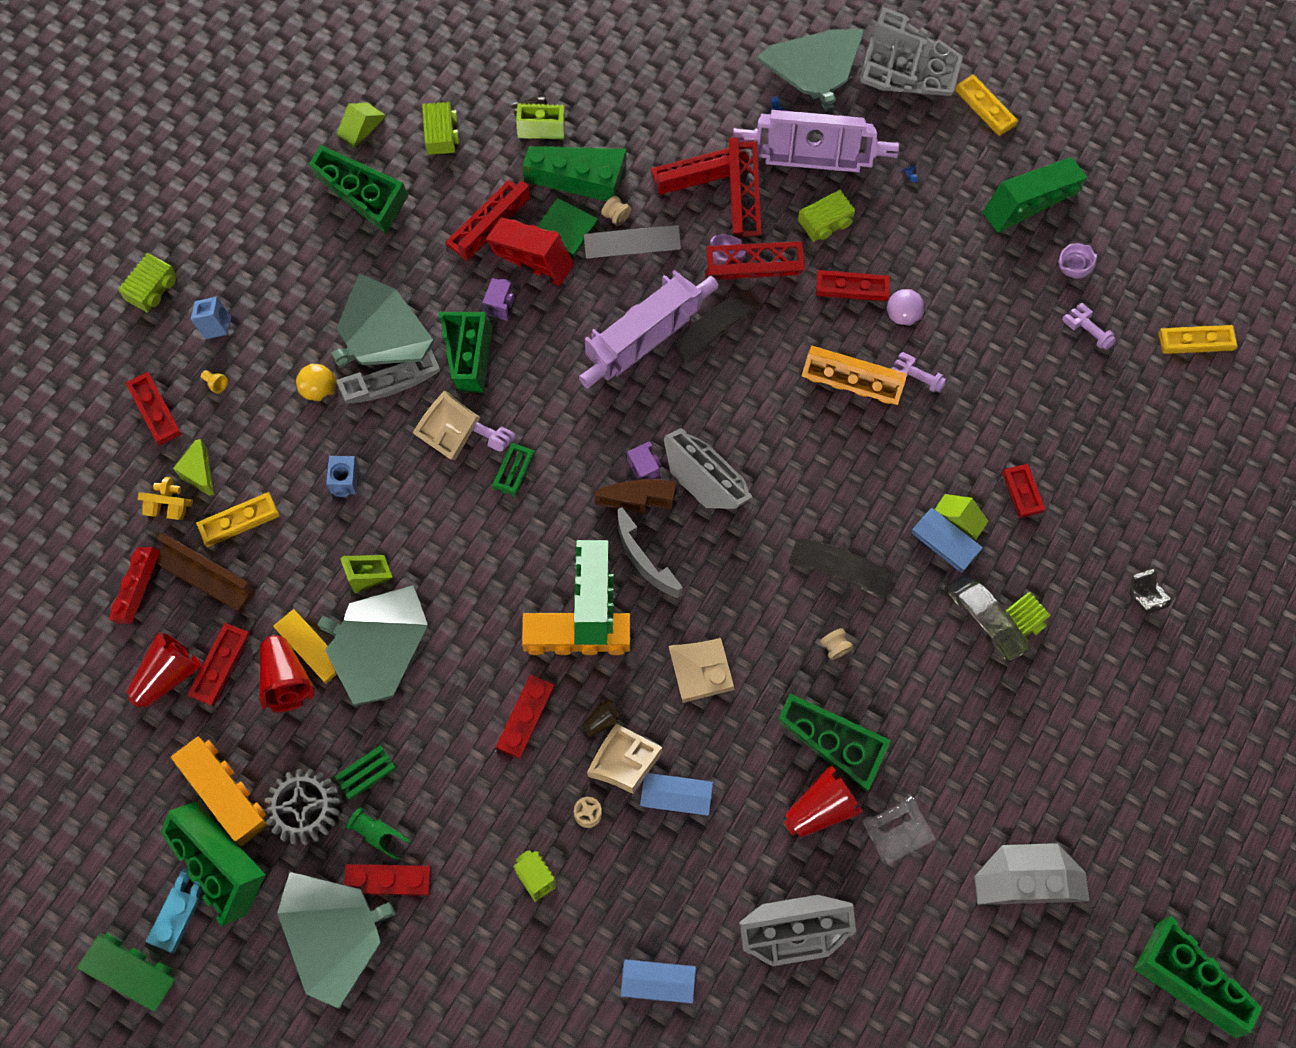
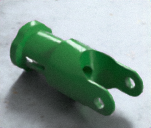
(373, 831)

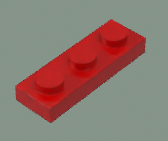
(852, 285)
(153, 408)
(134, 585)
(219, 664)
(525, 716)
(389, 879)

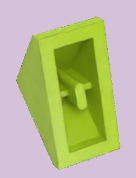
(359, 122)
(195, 468)
(963, 513)
(366, 571)

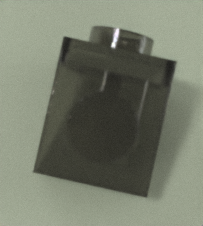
(1147, 592)

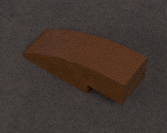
(637, 494)

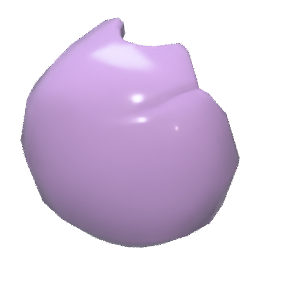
(718, 257)
(1077, 260)
(905, 307)

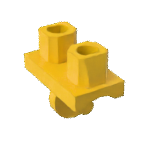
(176, 506)

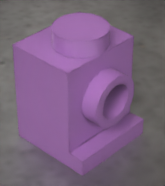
(498, 299)
(643, 463)

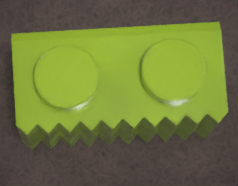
(540, 121)
(438, 128)
(826, 216)
(148, 282)
(1029, 615)
(535, 875)

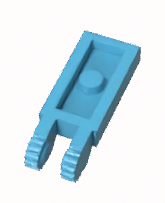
(175, 914)

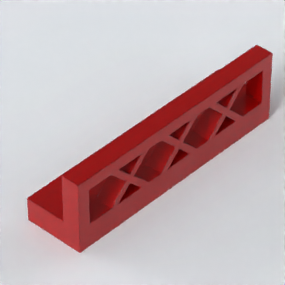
(694, 171)
(736, 184)
(504, 208)
(755, 270)

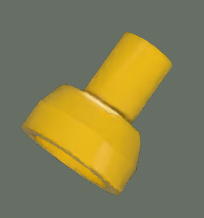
(216, 382)

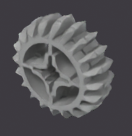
(290, 807)

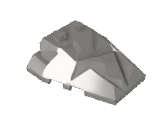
(907, 59)

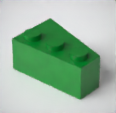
(468, 347)
(127, 971)

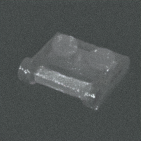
(903, 838)

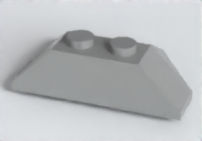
(704, 472)
(1030, 876)
(797, 929)

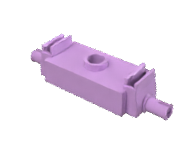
(835, 151)
(644, 327)

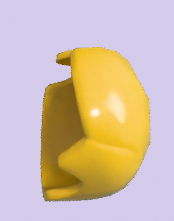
(316, 382)

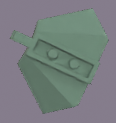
(815, 62)
(379, 327)
(376, 643)
(329, 934)

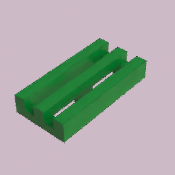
(506, 487)
(359, 764)

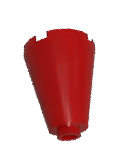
(161, 670)
(282, 676)
(822, 805)

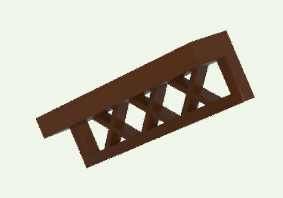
(203, 574)

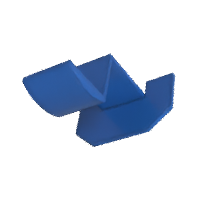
(775, 104)
(909, 171)

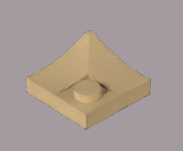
(447, 425)
(701, 669)
(624, 759)

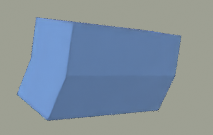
(946, 540)
(676, 794)
(658, 981)

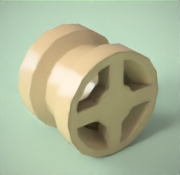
(616, 211)
(836, 644)
(586, 807)

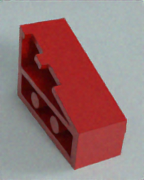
(531, 246)

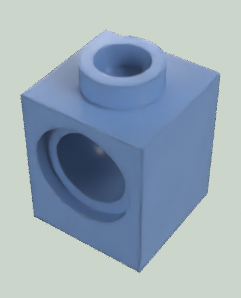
(211, 317)
(339, 466)

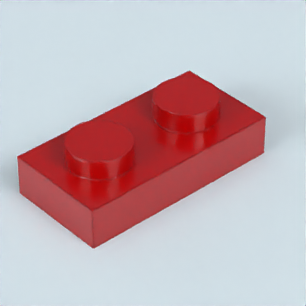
(1023, 491)

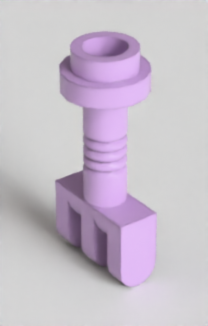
(1080, 317)
(906, 365)
(497, 439)

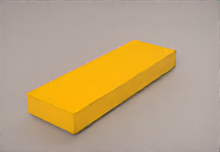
(986, 105)
(1197, 339)
(237, 519)
(306, 644)

